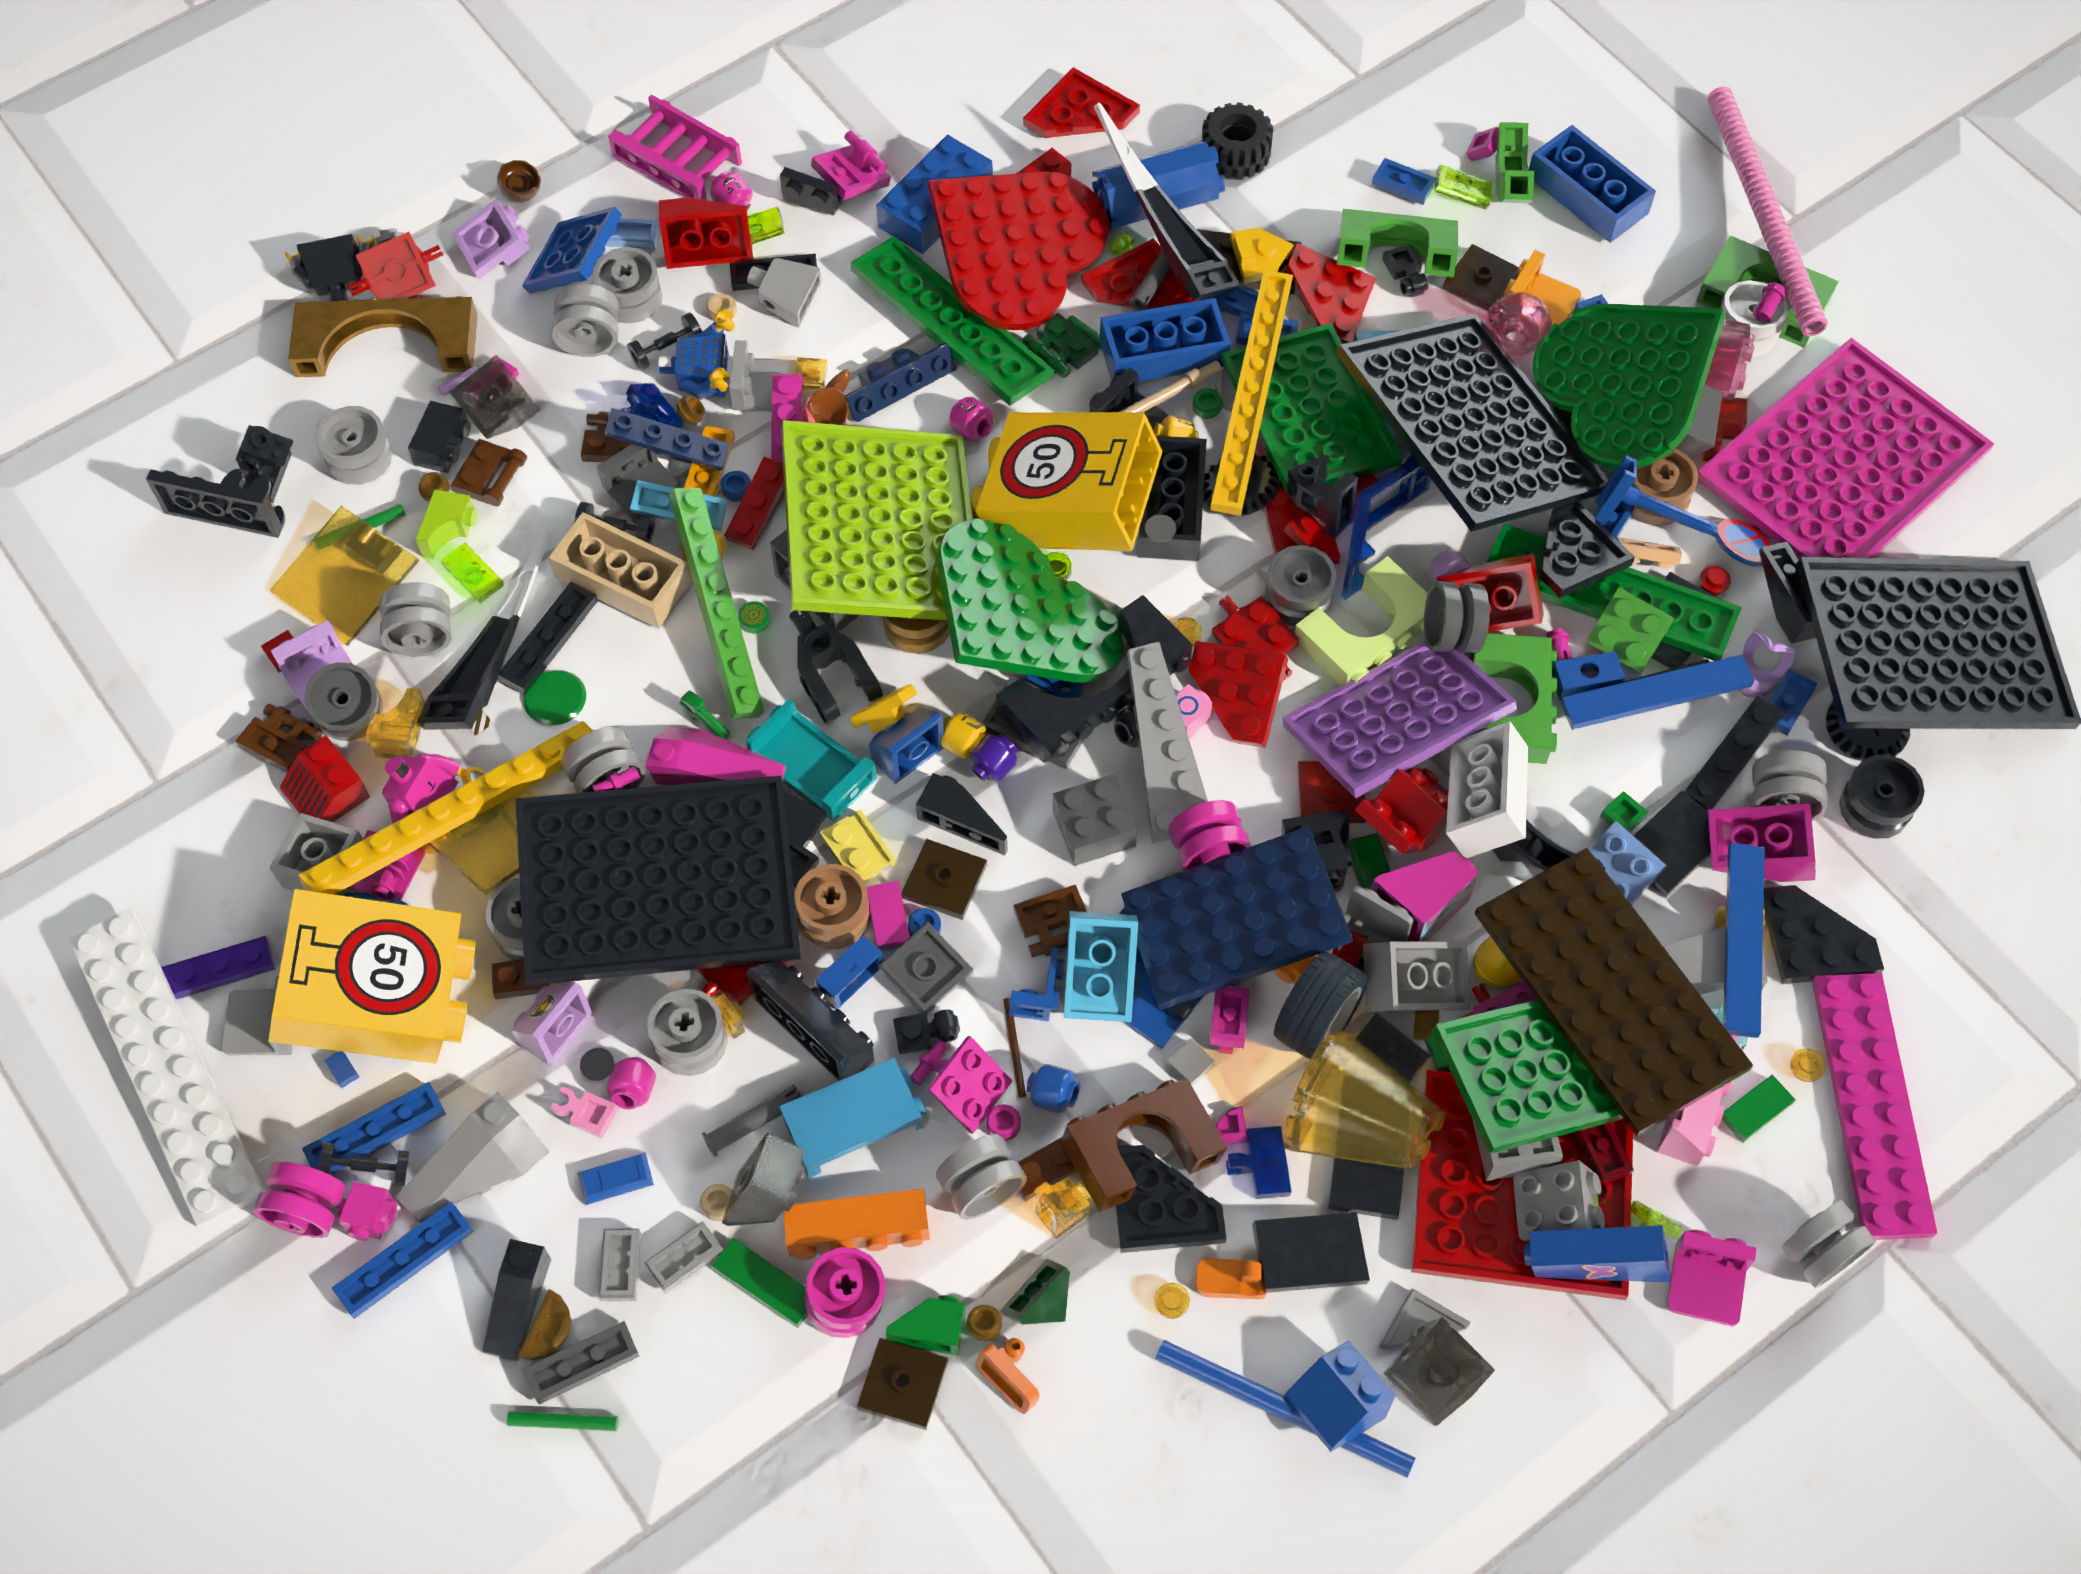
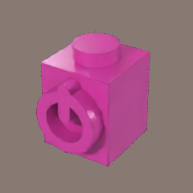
(367, 1212)

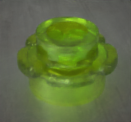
(1121, 244)

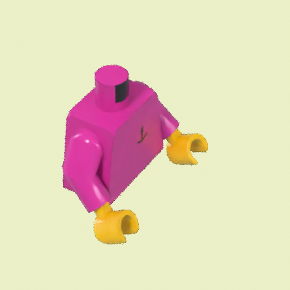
(420, 781)

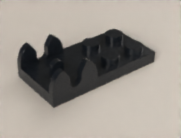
(218, 503)

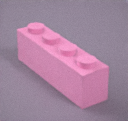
(1688, 1132)

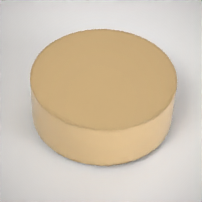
(718, 302)
(714, 1201)

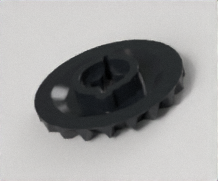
(1261, 487)
(1865, 742)

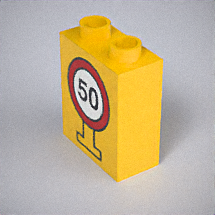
(1070, 478)
(370, 978)

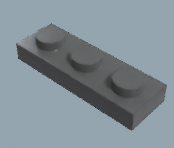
(581, 1362)

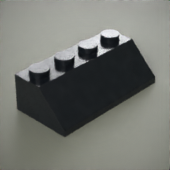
(809, 1019)

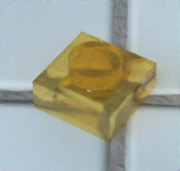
(813, 372)
(732, 1015)

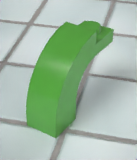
(1512, 176)

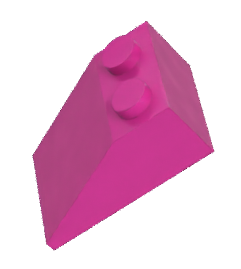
(1781, 829)

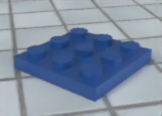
(572, 250)

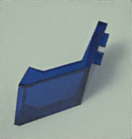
(1374, 506)

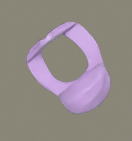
(1763, 679)

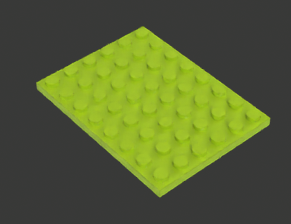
(870, 517)

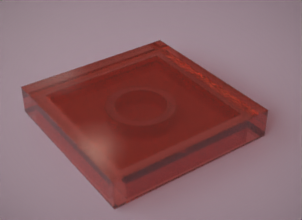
(1324, 793)

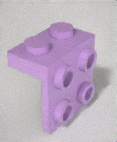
(308, 654)

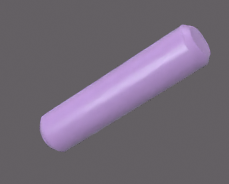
(451, 384)

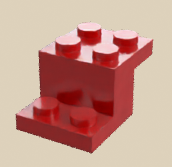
(1408, 810)

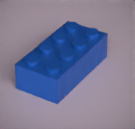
(1591, 183)
(908, 208)
(1164, 339)

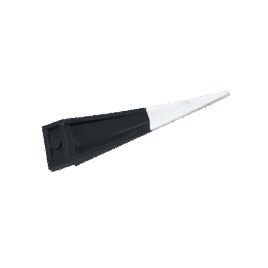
(1187, 251)
(472, 680)

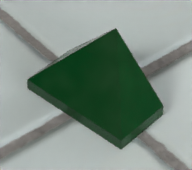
(1041, 1297)

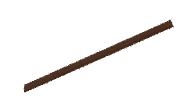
(1015, 1050)

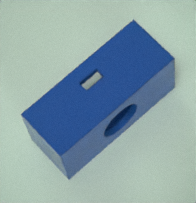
(1572, 682)
(857, 962)

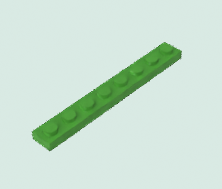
(716, 603)

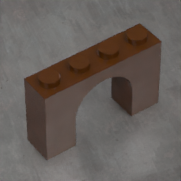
(1169, 1109)

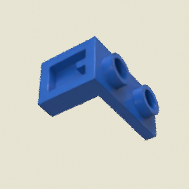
(1031, 1004)

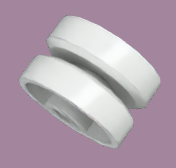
(1739, 306)

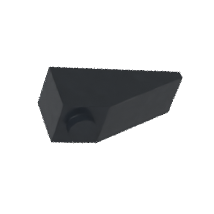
(1786, 592)
(954, 810)
(515, 1298)

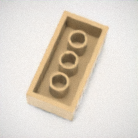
(621, 569)

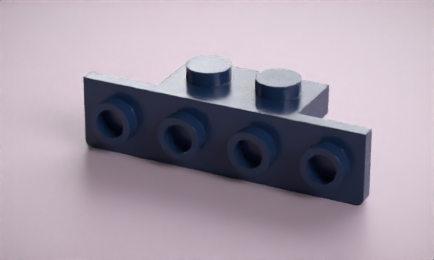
(897, 378)
(667, 439)

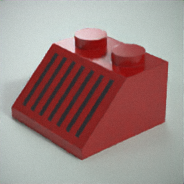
(323, 782)

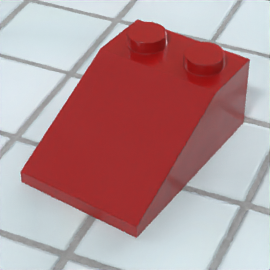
(704, 232)
(1510, 588)

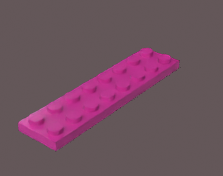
(1873, 1107)

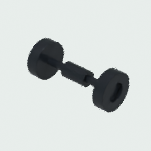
(638, 354)
(643, 530)
(366, 1164)

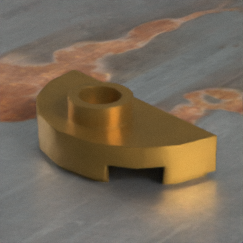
(549, 1328)

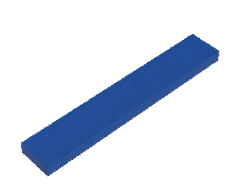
(1657, 692)
(1744, 940)

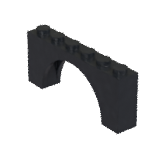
(1054, 722)

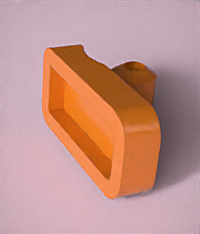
(1229, 1279)
(1001, 1372)

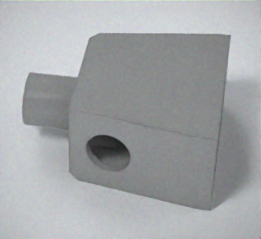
(786, 288)

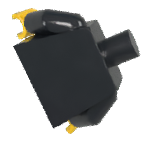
(329, 264)

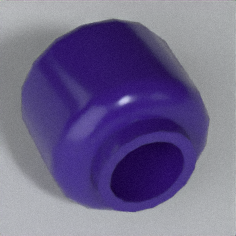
(993, 757)

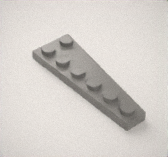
(1164, 745)

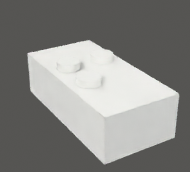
(1487, 790)

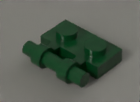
(1065, 340)

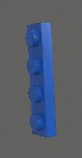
(379, 1127)
(402, 1260)

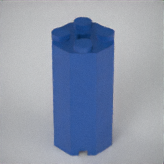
(1183, 173)

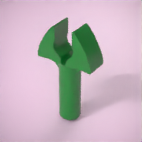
(695, 708)

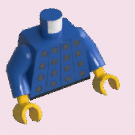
(702, 360)

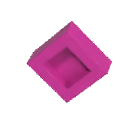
(1483, 144)

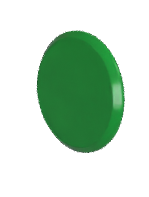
(555, 697)

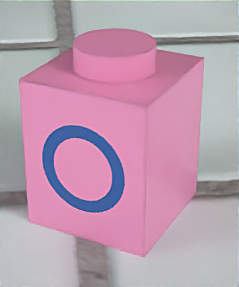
(1194, 708)

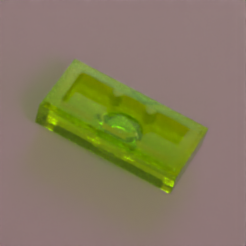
(1463, 186)
(765, 225)
(472, 572)
(1652, 1218)

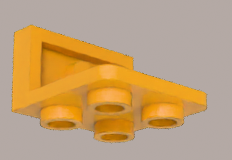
(1555, 294)

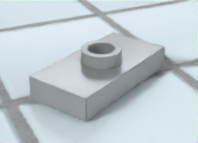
(683, 1257)
(619, 1264)

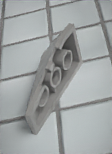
(481, 1153)

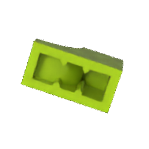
(446, 518)

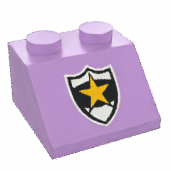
(552, 1019)

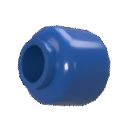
(1053, 1088)

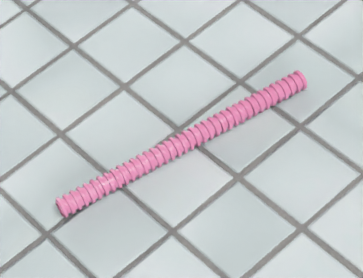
(1767, 212)

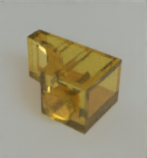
(397, 730)
(1061, 1205)

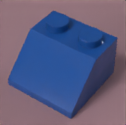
(908, 743)
(1340, 1396)

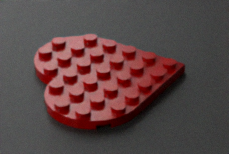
(1016, 242)

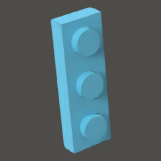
(654, 501)

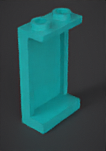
(814, 762)

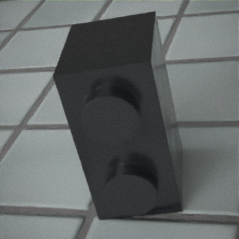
(439, 437)

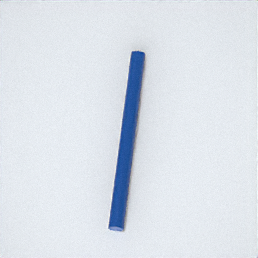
(1275, 1404)

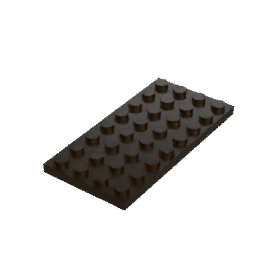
(1613, 991)

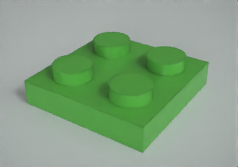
(1630, 629)

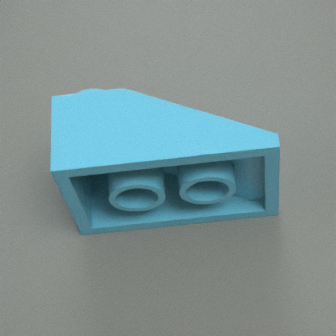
(1100, 966)

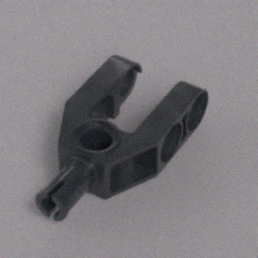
(836, 647)

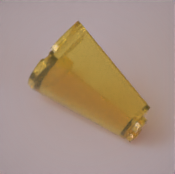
(1359, 1108)

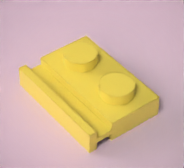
(857, 845)

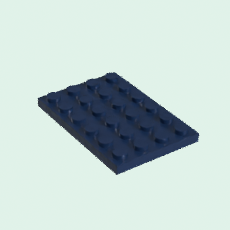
(1236, 918)

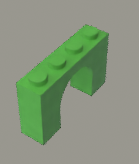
(1430, 237)
(1746, 262)
(1529, 663)

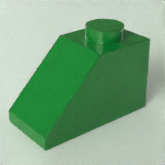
(931, 1326)

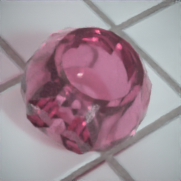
(1519, 322)

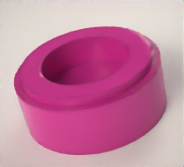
(1004, 1121)

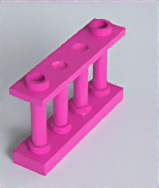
(671, 172)

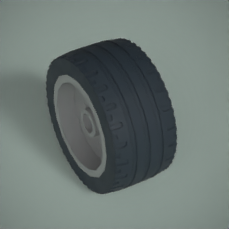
(1320, 1003)

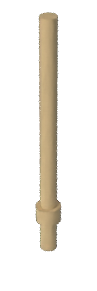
(1190, 380)

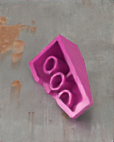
(698, 756)

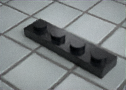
(547, 638)
(1734, 753)

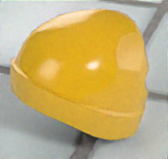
(1493, 967)

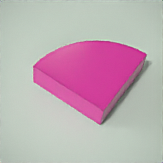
(1232, 1127)

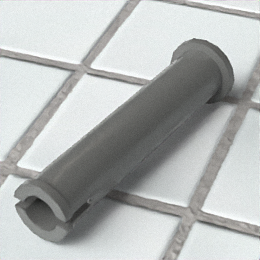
(1150, 283)
(749, 1121)

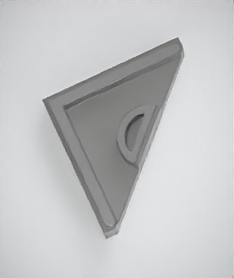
(1414, 1316)

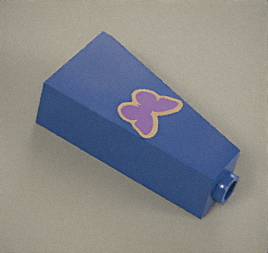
(1600, 1254)

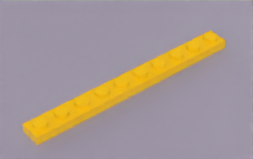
(1251, 393)
(441, 815)

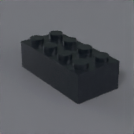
(1179, 495)

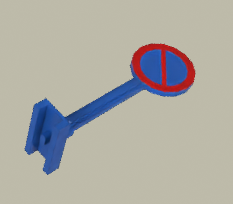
(1734, 536)

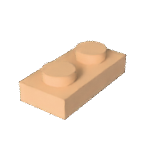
(1660, 554)

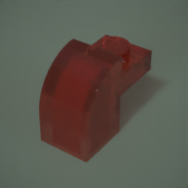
(1730, 423)

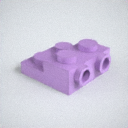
(492, 238)

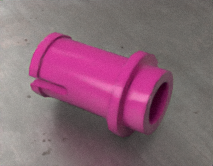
(1771, 297)
(1560, 643)

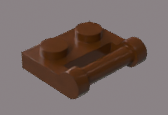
(482, 467)

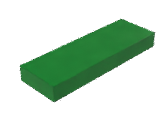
(762, 1281)

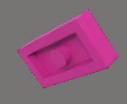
(1229, 1018)

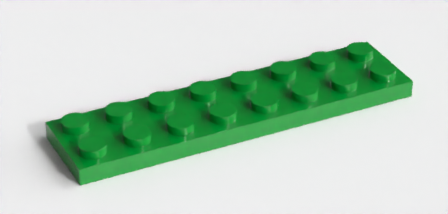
(932, 306)
(1700, 621)

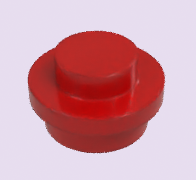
(1715, 580)

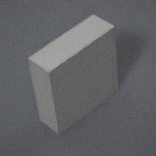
(1190, 1062)

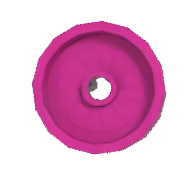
(1207, 833)
(299, 1199)
(850, 1272)

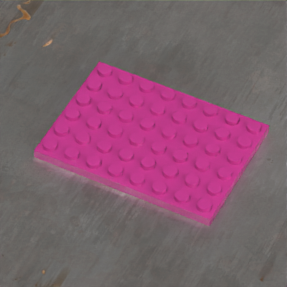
(1845, 458)

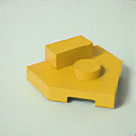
(1258, 251)
(885, 710)

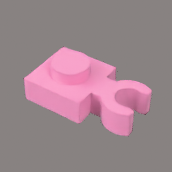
(588, 1113)

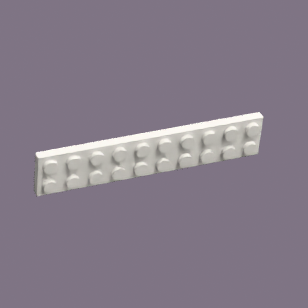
(166, 1068)

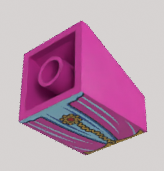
(1429, 891)

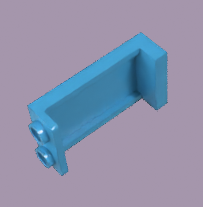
(852, 1114)

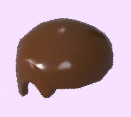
(518, 181)

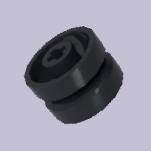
(1881, 796)

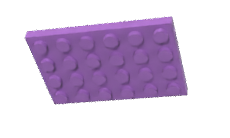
(1398, 716)

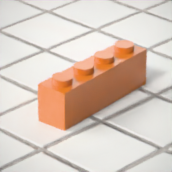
(856, 1223)

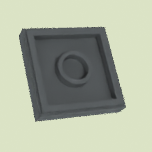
(925, 968)

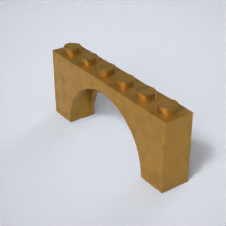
(326, 326)

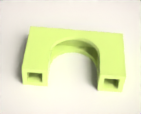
(1352, 657)

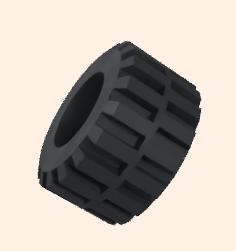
(1241, 139)

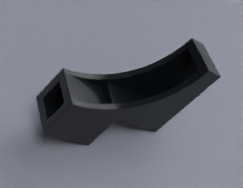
(1534, 851)

